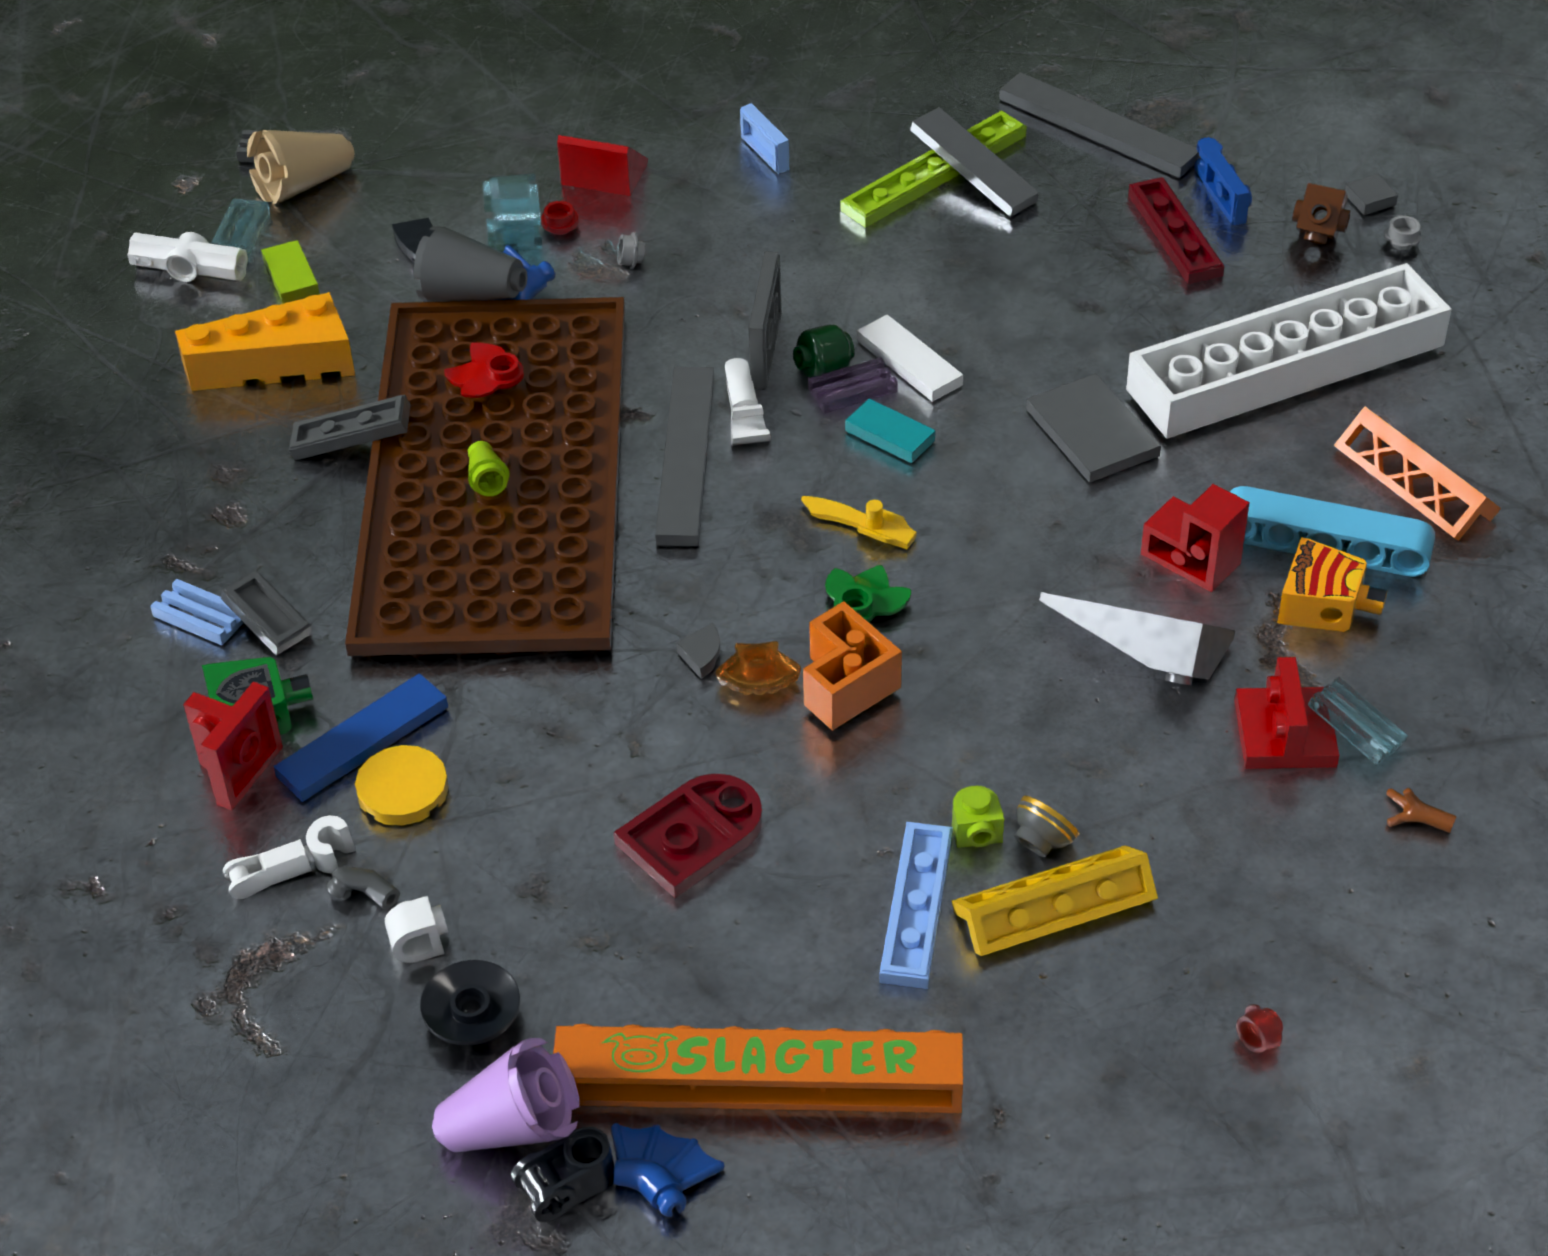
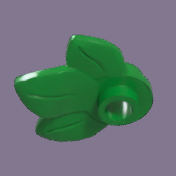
(867, 592)

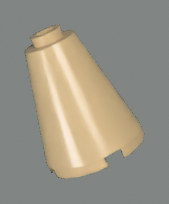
(295, 161)

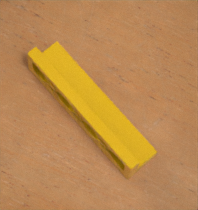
(1057, 899)

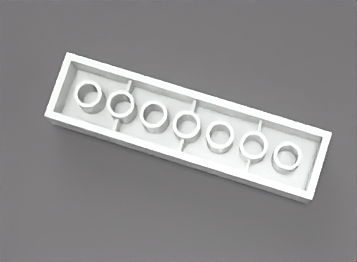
(1287, 350)

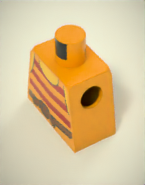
(1327, 589)

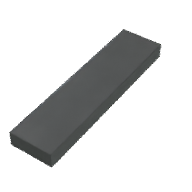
(974, 161)

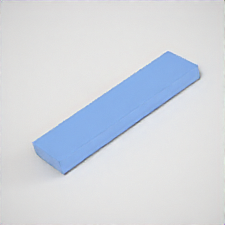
(916, 905)

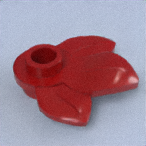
(487, 372)

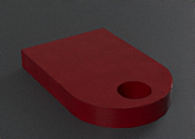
(692, 831)

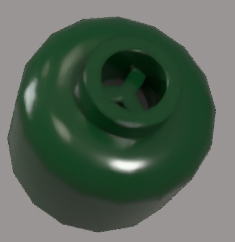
(823, 350)

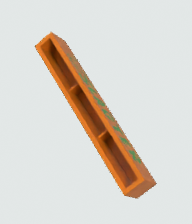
(764, 1068)

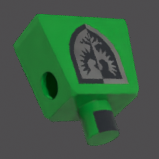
(230, 680)

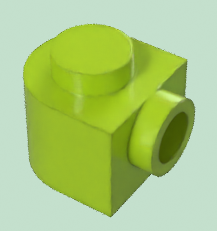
(977, 817)

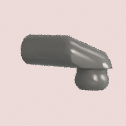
(363, 880)

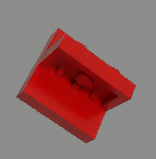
(1279, 725)
(234, 740)

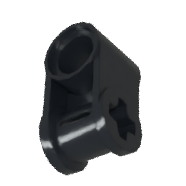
(563, 1175)

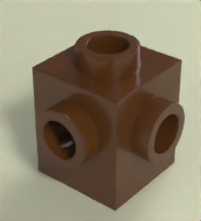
(1319, 200)

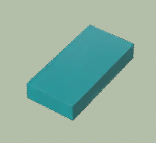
(890, 430)

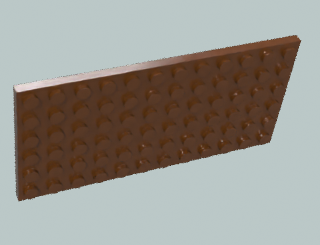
(510, 568)

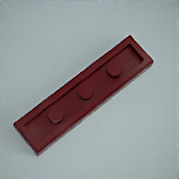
(1176, 230)

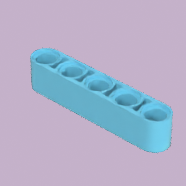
(1382, 539)

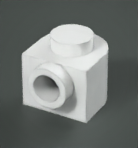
(415, 930)

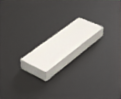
(910, 357)

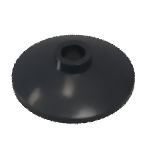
(469, 987)

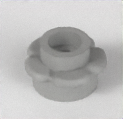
(1403, 232)
(630, 250)

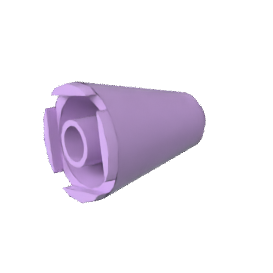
(511, 1102)

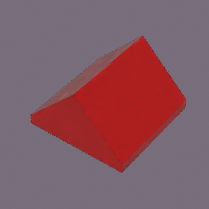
(599, 165)

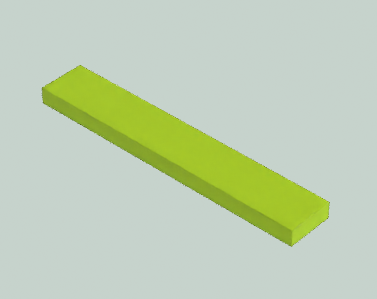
(925, 173)

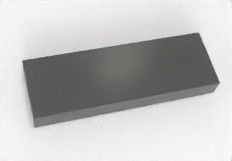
(350, 427)

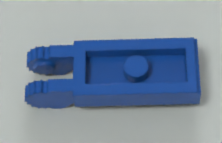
(1222, 181)

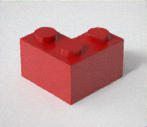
(1200, 538)

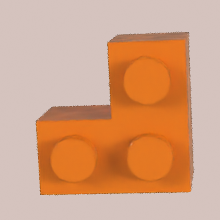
(850, 666)

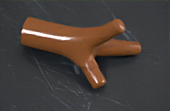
(1417, 811)

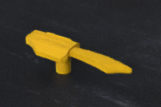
(875, 523)

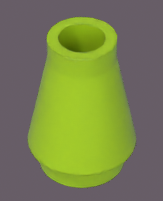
(486, 471)

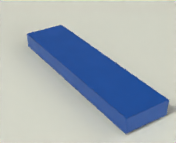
(360, 737)

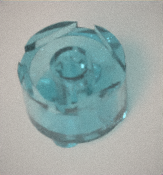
(514, 212)

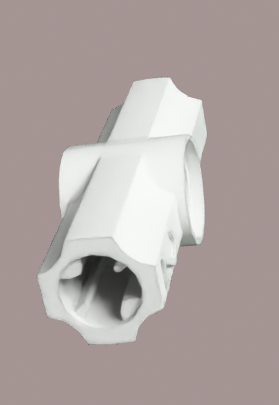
(187, 256)

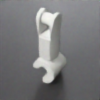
(746, 413)
(260, 871)

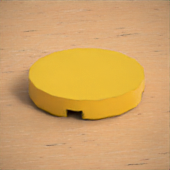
(401, 784)

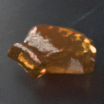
(758, 669)

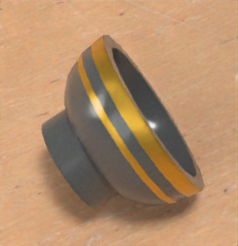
(1042, 827)

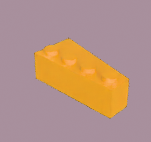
(267, 344)

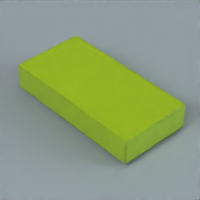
(290, 271)

